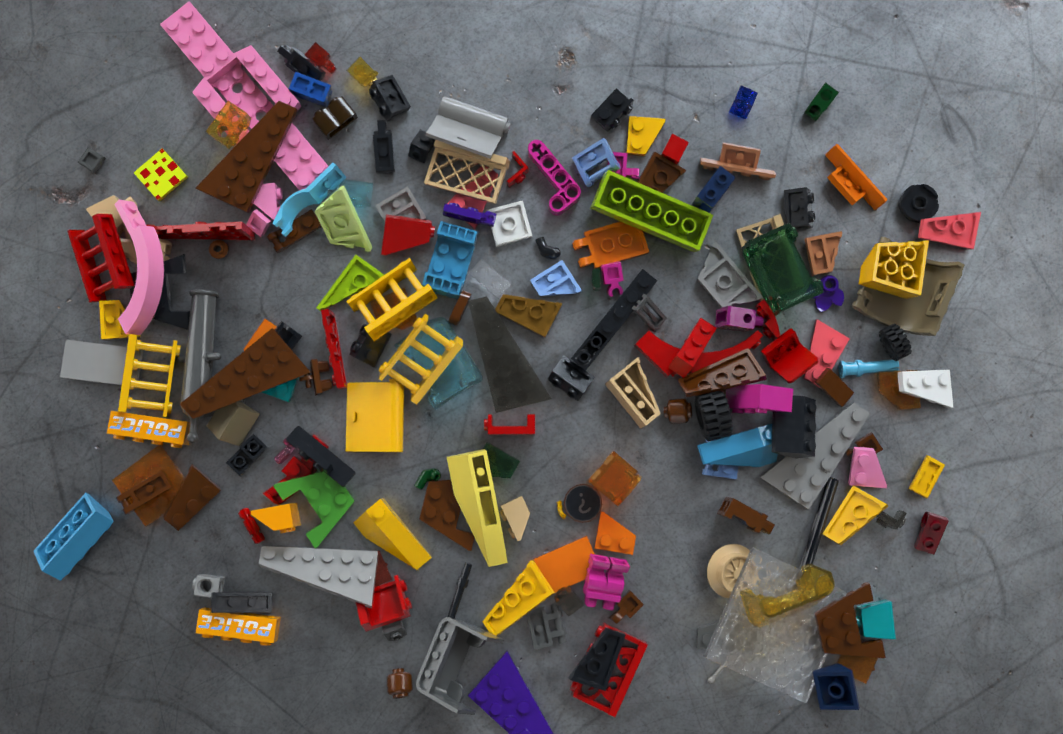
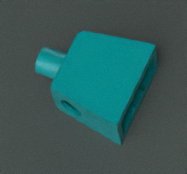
(876, 620)

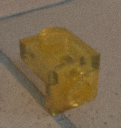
(362, 72)

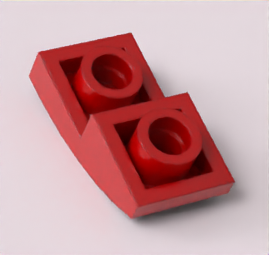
(771, 326)

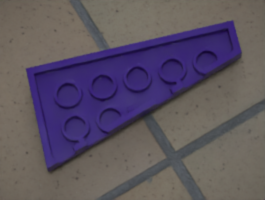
(509, 700)

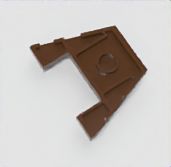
(442, 512)
(839, 626)

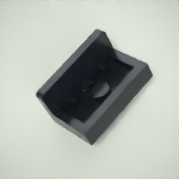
(366, 349)

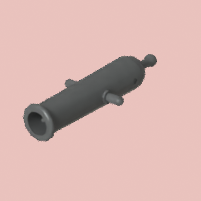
(199, 349)

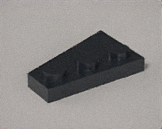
(599, 660)

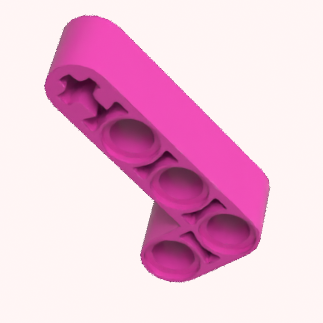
(551, 174)

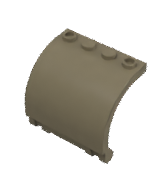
(917, 314)

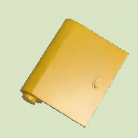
(375, 417)

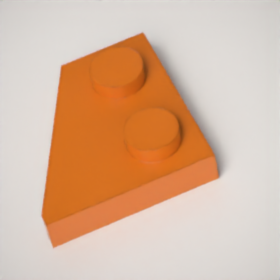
(614, 536)

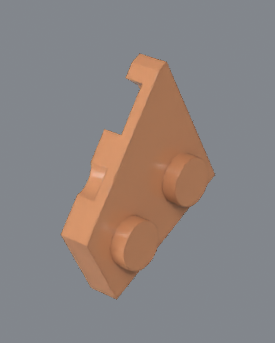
(822, 252)

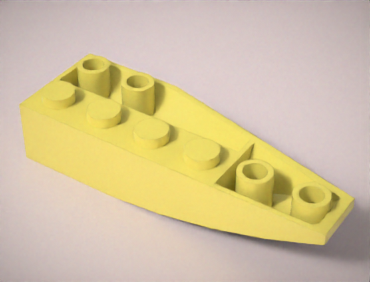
(477, 499)

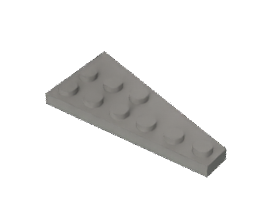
(805, 477)
(331, 570)

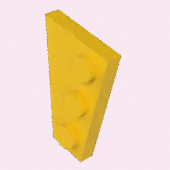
(852, 515)

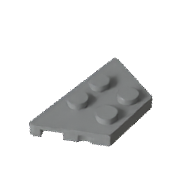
(725, 280)

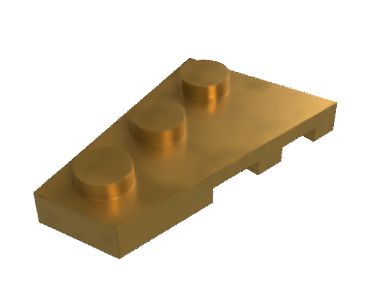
(529, 313)

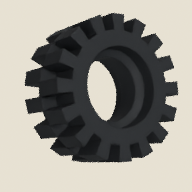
(895, 342)

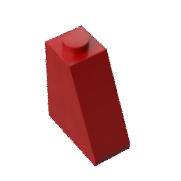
(405, 233)

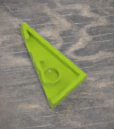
(351, 281)

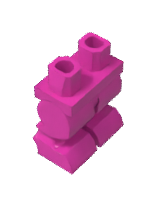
(601, 587)

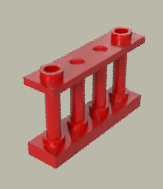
(113, 254)

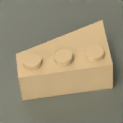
(634, 394)

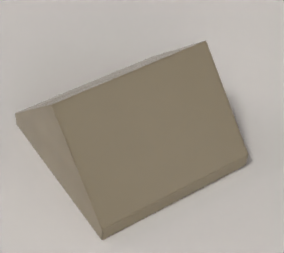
(232, 422)

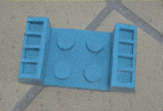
(450, 259)

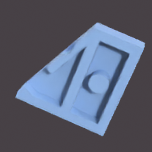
(555, 281)

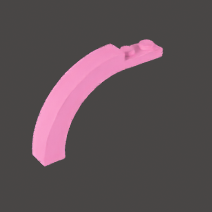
(149, 270)

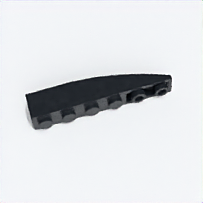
(613, 320)

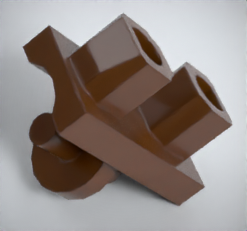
(319, 385)

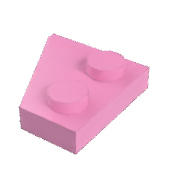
(866, 469)

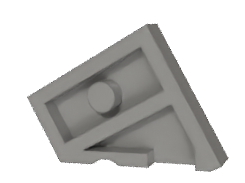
(401, 204)

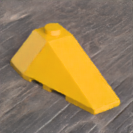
(389, 532)

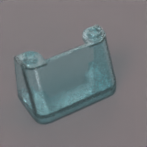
(459, 374)

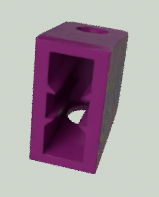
(737, 319)

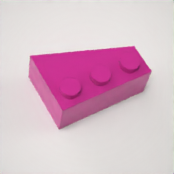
(759, 399)

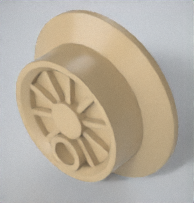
(725, 568)

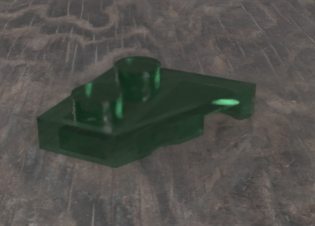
(500, 462)

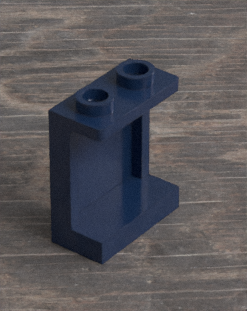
(713, 190)

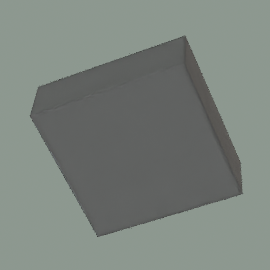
(91, 160)

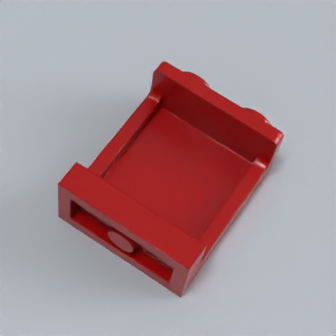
(510, 430)
(387, 607)

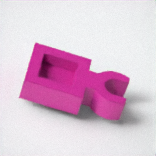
(612, 275)

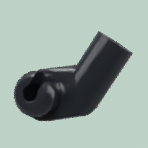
(547, 251)

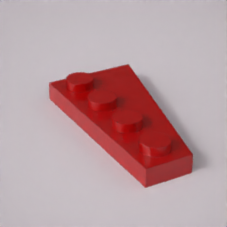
(333, 344)

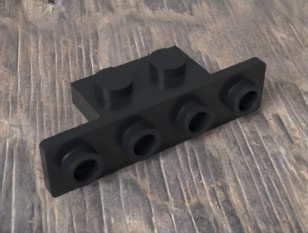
(322, 458)

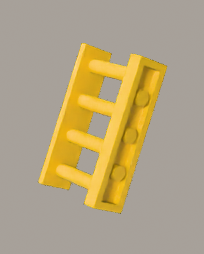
(400, 312)
(133, 364)
(429, 376)

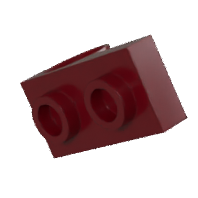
(931, 532)

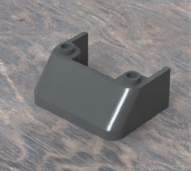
(445, 660)

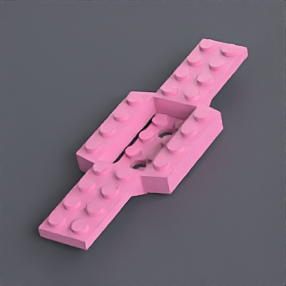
(223, 70)

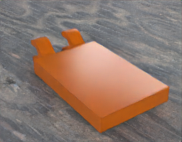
(611, 244)
(566, 564)

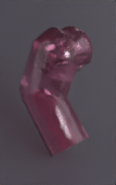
(285, 453)

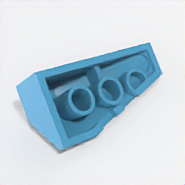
(741, 449)

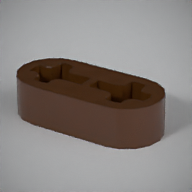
(459, 308)

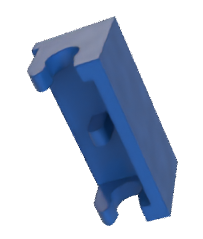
(310, 89)

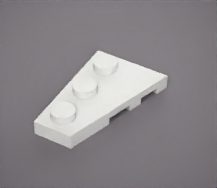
(929, 385)

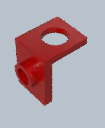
(520, 175)

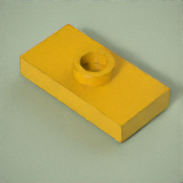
(926, 476)

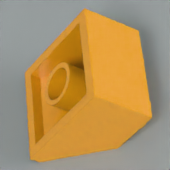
(279, 517)

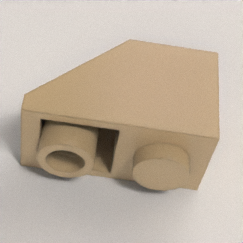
(517, 515)

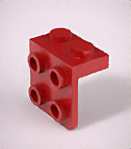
(789, 356)

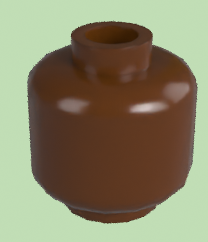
(678, 411)
(399, 683)

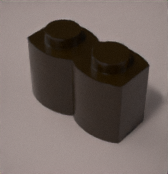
(334, 117)

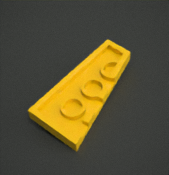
(521, 598)

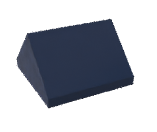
(836, 688)

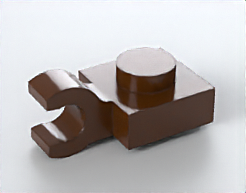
(628, 606)

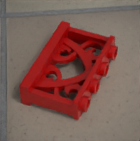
(616, 695)

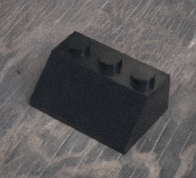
(795, 431)

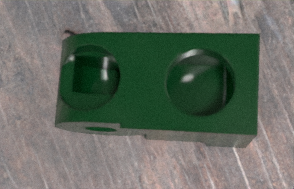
(821, 101)

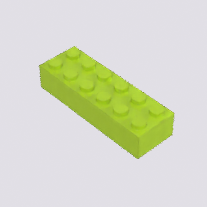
(651, 211)

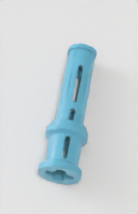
(859, 368)

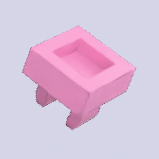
(259, 222)

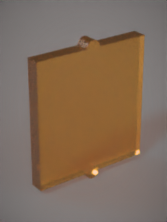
(859, 665)

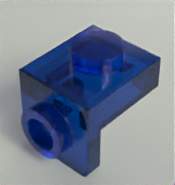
(743, 102)

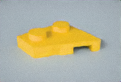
(642, 134)
(109, 322)

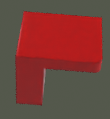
(675, 148)

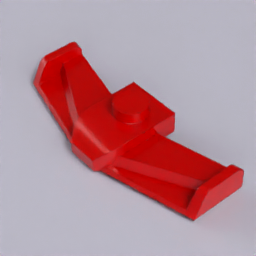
(294, 469)

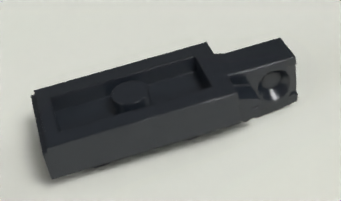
(300, 63)
(383, 149)

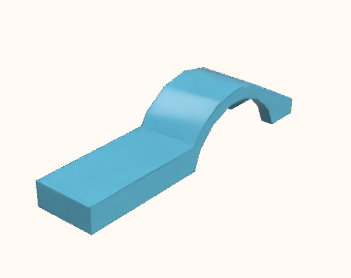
(313, 194)

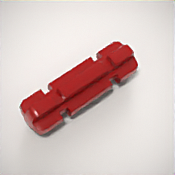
(251, 525)

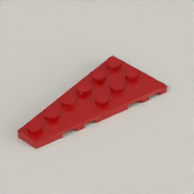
(206, 231)

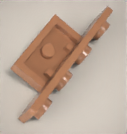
(739, 159)

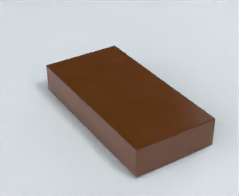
(834, 387)

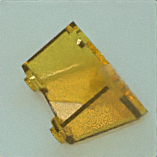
(812, 589)

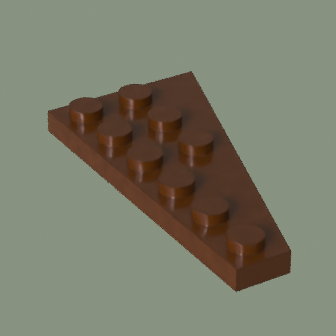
(245, 167)
(255, 370)

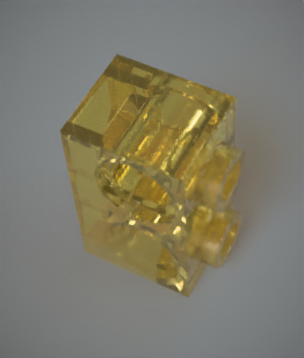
(224, 122)

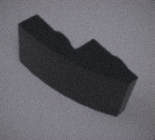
(246, 455)

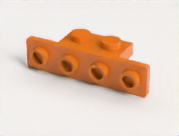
(851, 180)

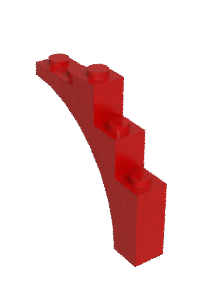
(662, 353)

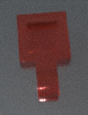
(320, 57)

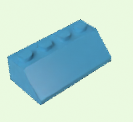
(72, 537)

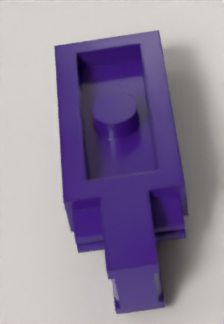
(469, 215)

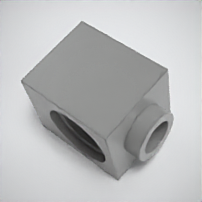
(217, 584)

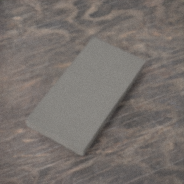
(96, 362)

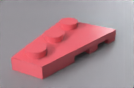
(951, 230)

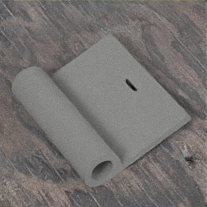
(468, 127)

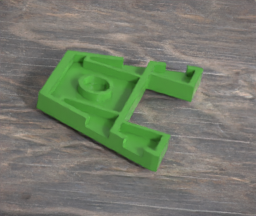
(325, 497)

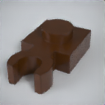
(867, 441)

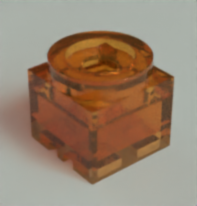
(615, 478)

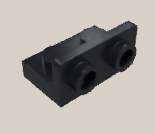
(388, 97)
(612, 109)
(799, 207)
(570, 378)

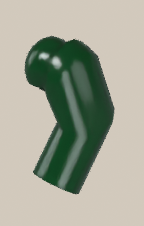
(427, 475)

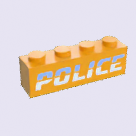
(149, 428)
(238, 625)

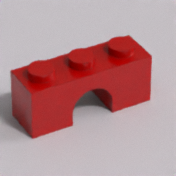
(692, 348)

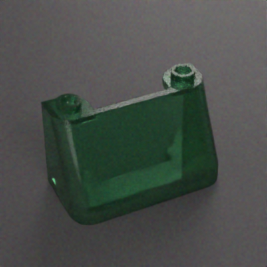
(780, 269)

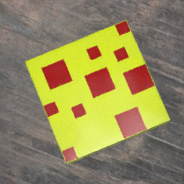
(160, 174)

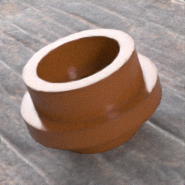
(222, 253)

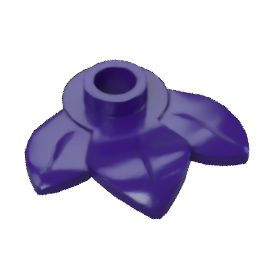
(830, 295)

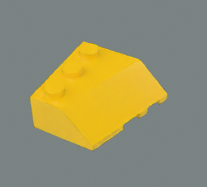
(895, 268)

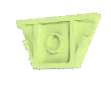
(342, 221)

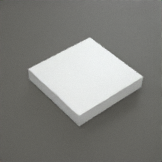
(510, 224)

